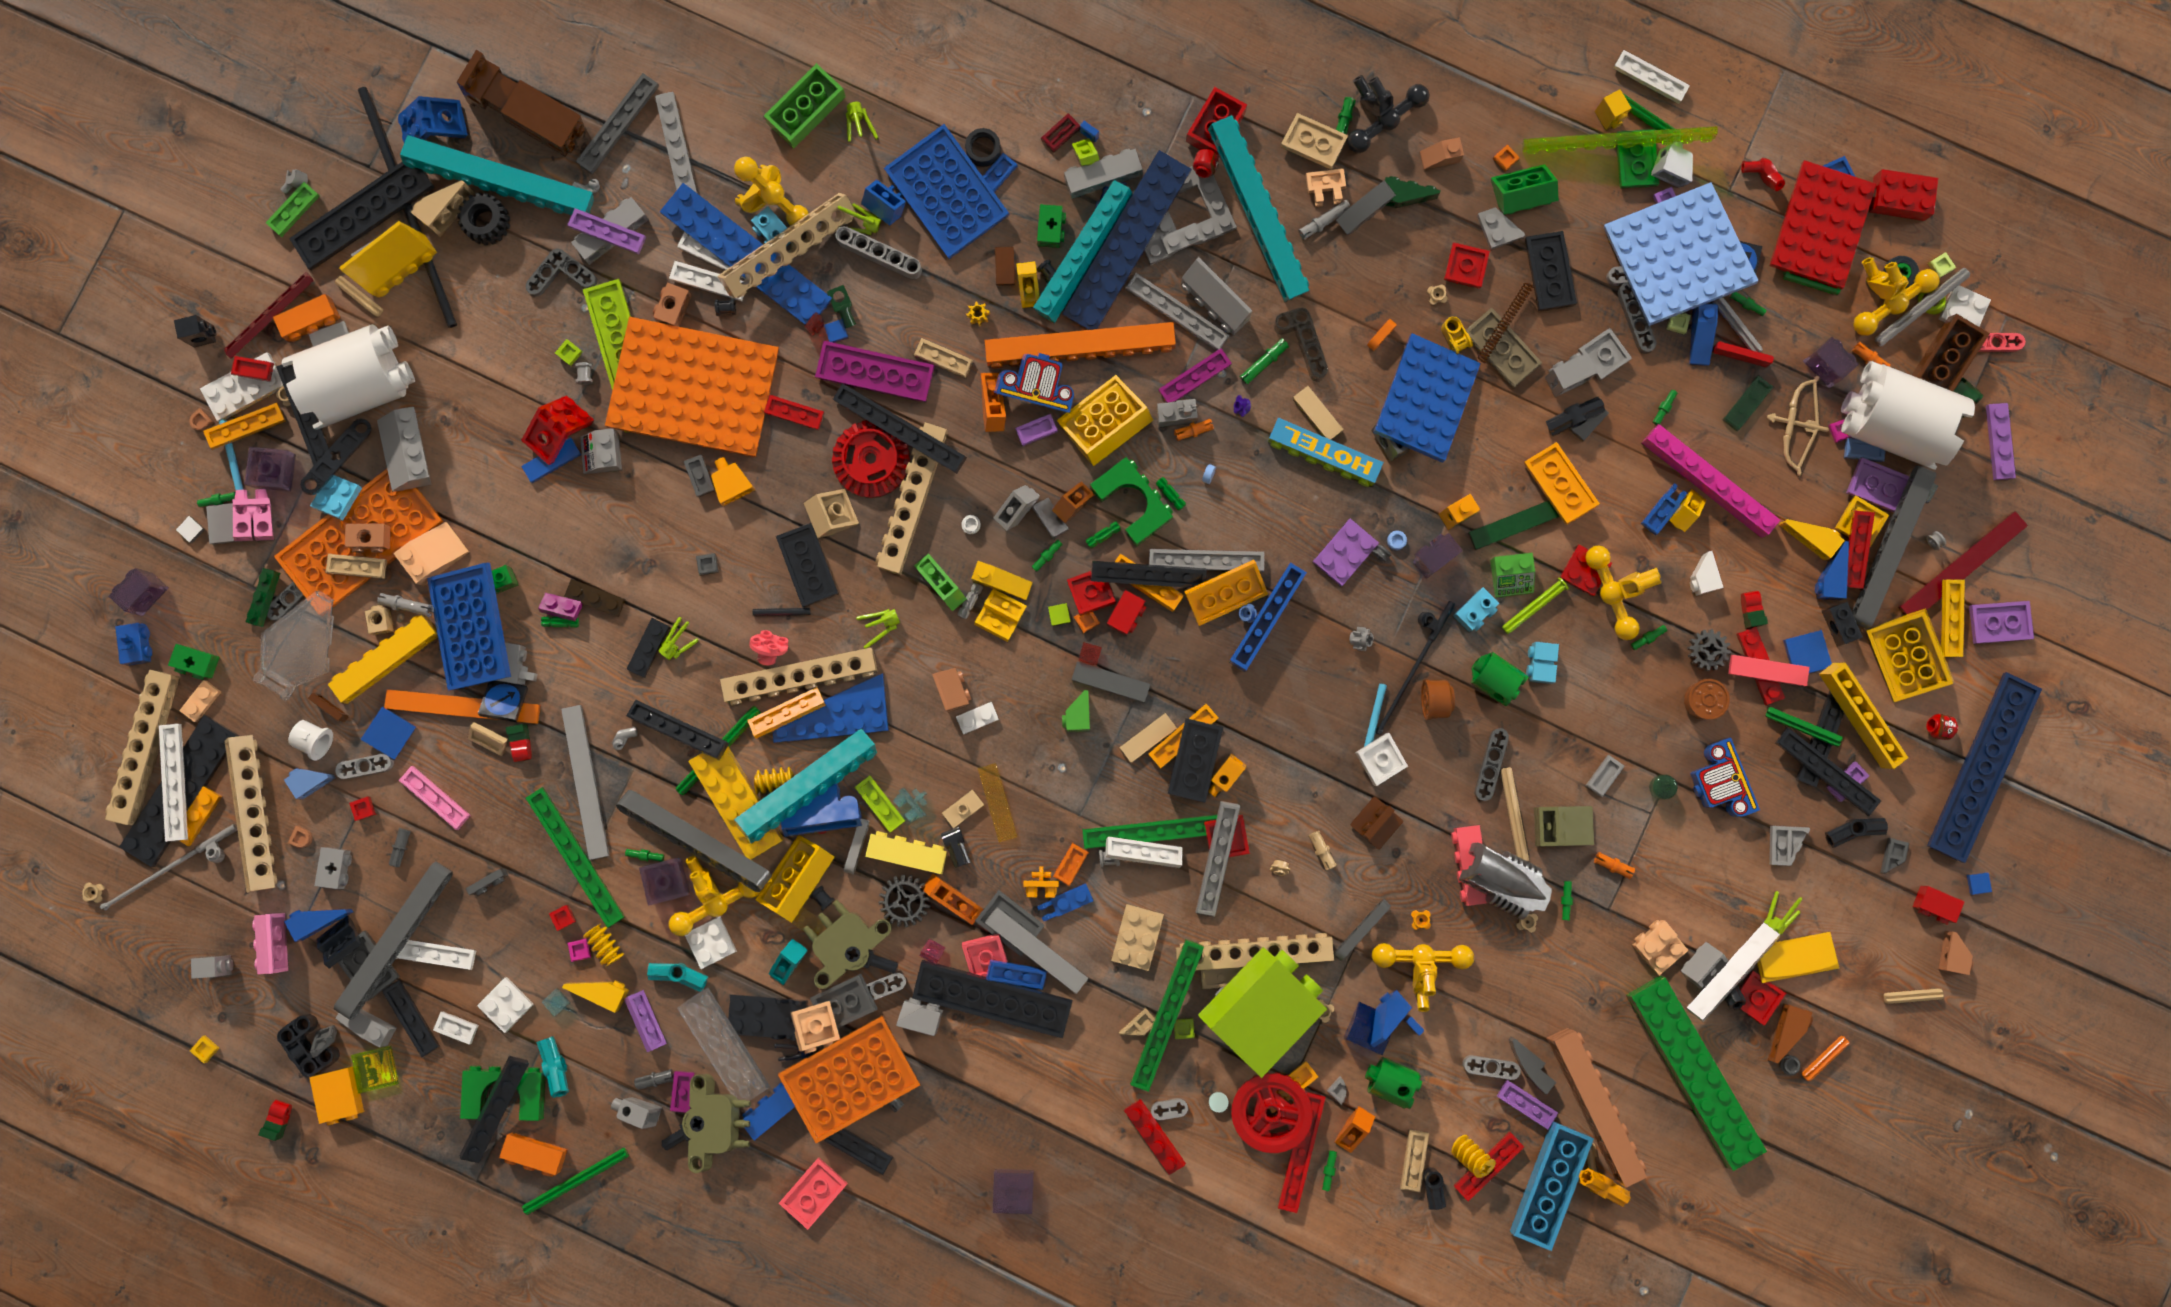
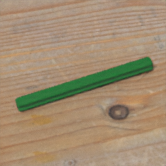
(730, 737)
(575, 1181)

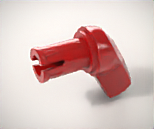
(1767, 172)

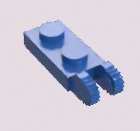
(1663, 511)
(1067, 901)

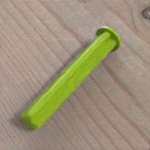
(1536, 605)

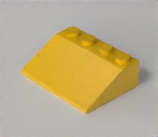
(389, 259)
(1105, 420)
(1910, 655)

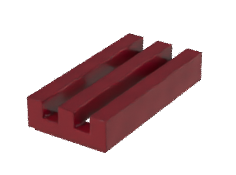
(1049, 144)

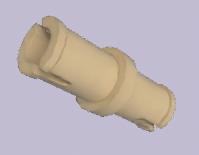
(1322, 850)

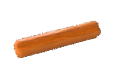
(1825, 1058)

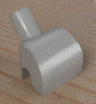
(294, 179)

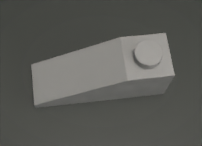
(369, 1028)

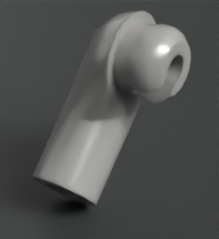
(593, 186)
(622, 736)

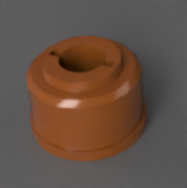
(1437, 699)
(1707, 699)

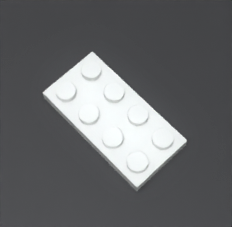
(233, 393)

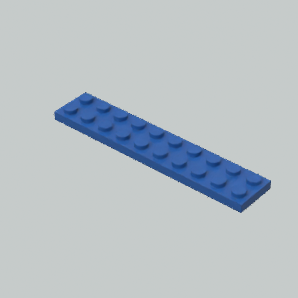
(733, 243)

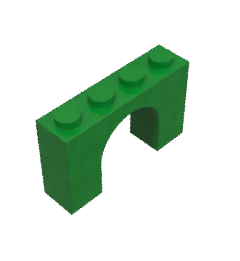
(1126, 475)
(478, 1080)

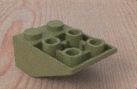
(1563, 826)

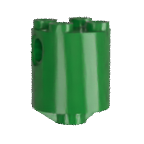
(1497, 678)
(1386, 1082)

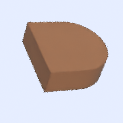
(200, 420)
(300, 837)

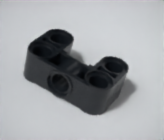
(299, 1046)

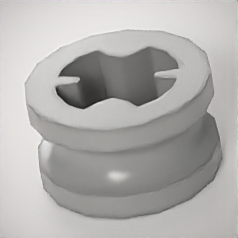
(1936, 540)

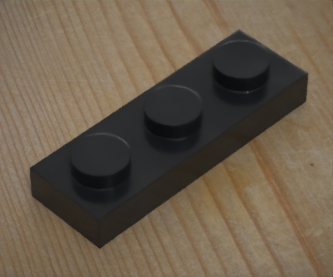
(648, 647)

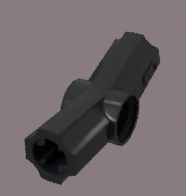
(1575, 415)
(1845, 832)

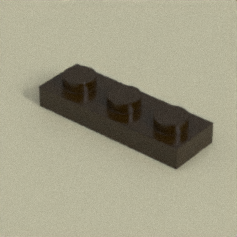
(595, 598)

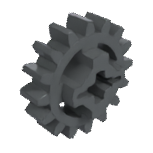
(1707, 657)

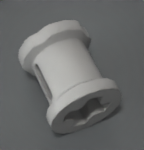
(583, 373)
(1107, 861)

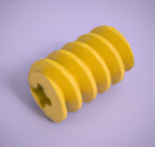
(772, 780)
(603, 945)
(1472, 1156)

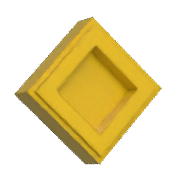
(204, 1049)

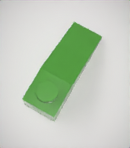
(940, 582)

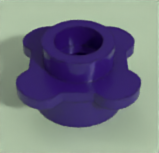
(1242, 406)

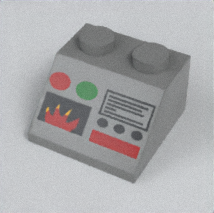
(601, 451)

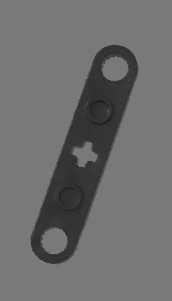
(325, 466)

